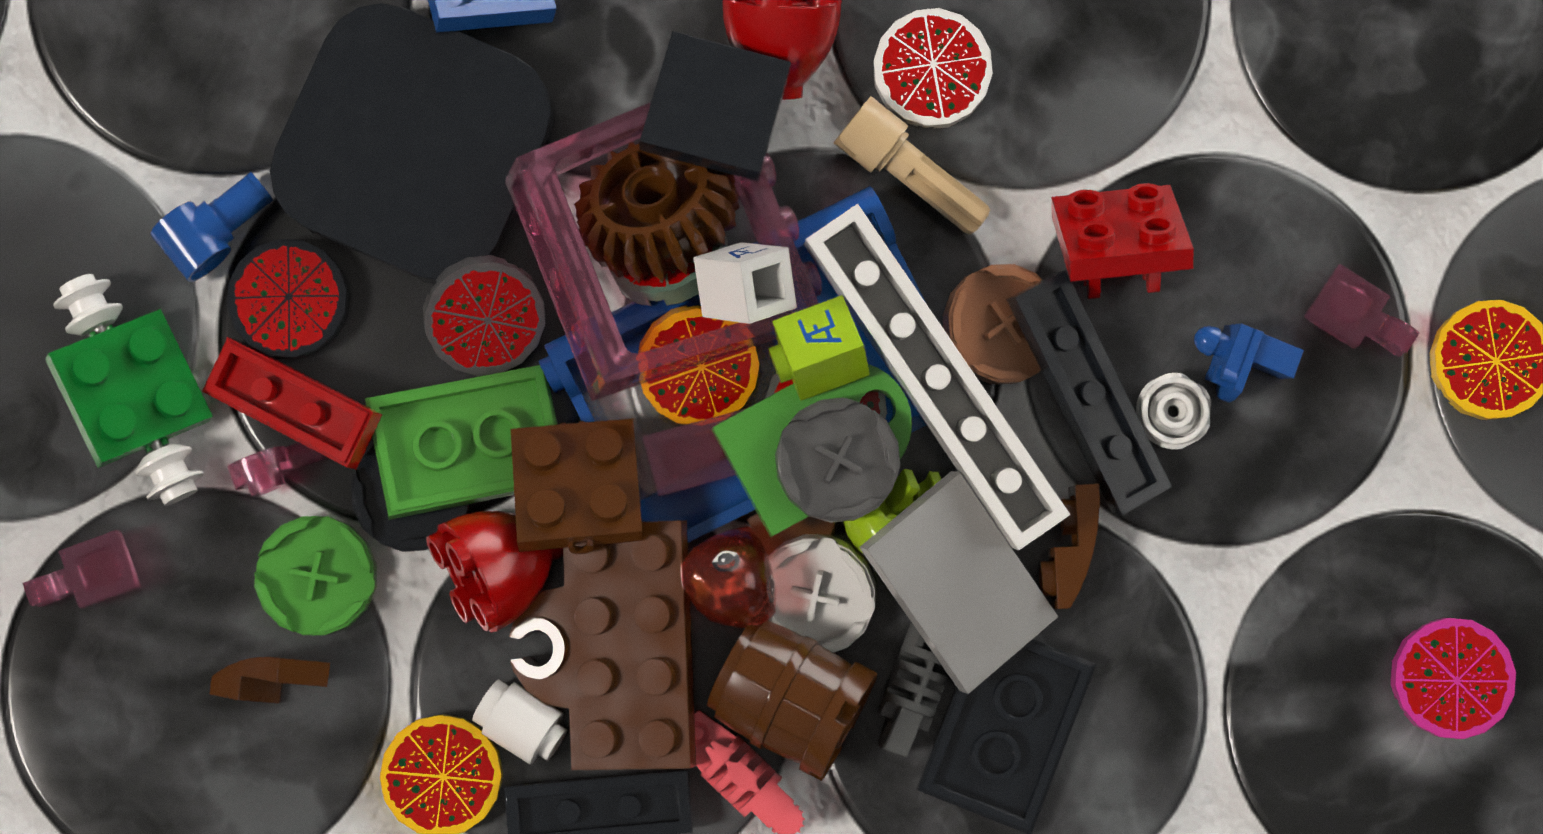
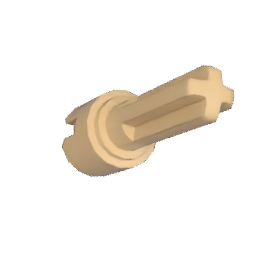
(879, 141)

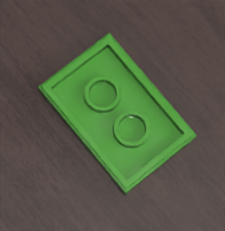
(454, 439)

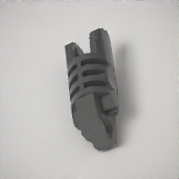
(910, 694)

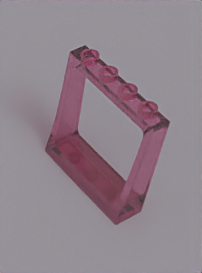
(575, 287)

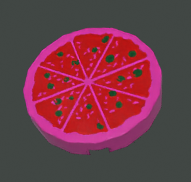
(1453, 678)

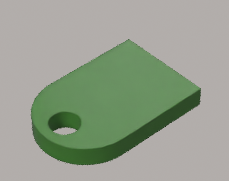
(754, 434)

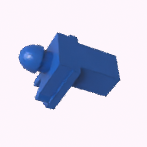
(1239, 350)

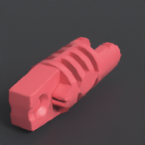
(743, 777)

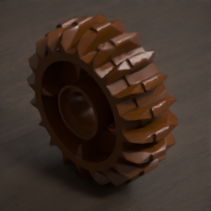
(653, 212)

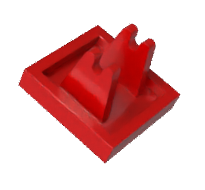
(1121, 235)

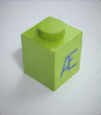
(819, 348)

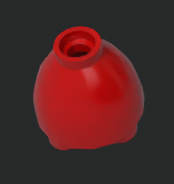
(787, 31)
(487, 569)

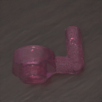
(265, 469)

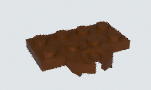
(619, 652)

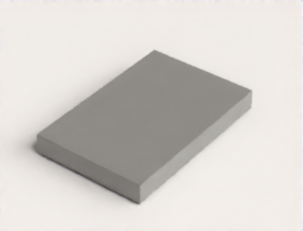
(959, 581)

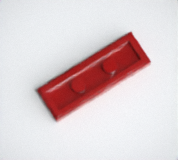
(292, 403)

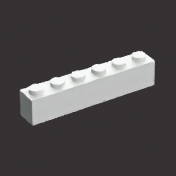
(936, 378)

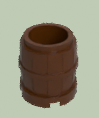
(790, 695)

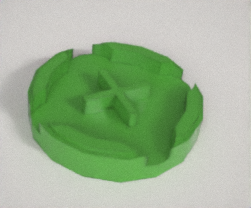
(315, 575)

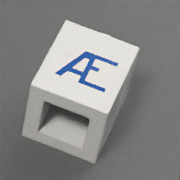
(745, 282)

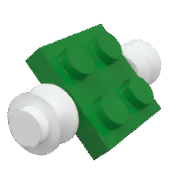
(128, 388)

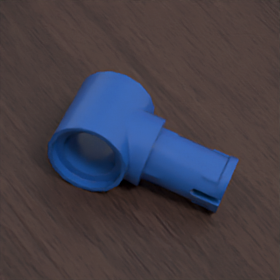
(199, 235)

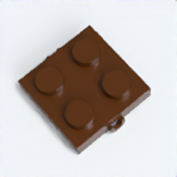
(576, 485)

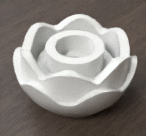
(1192, 405)

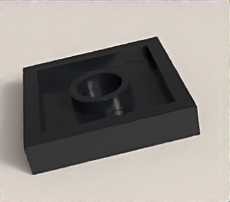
(715, 106)

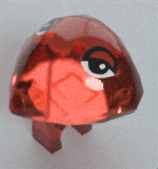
(731, 579)

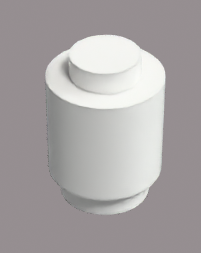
(520, 722)

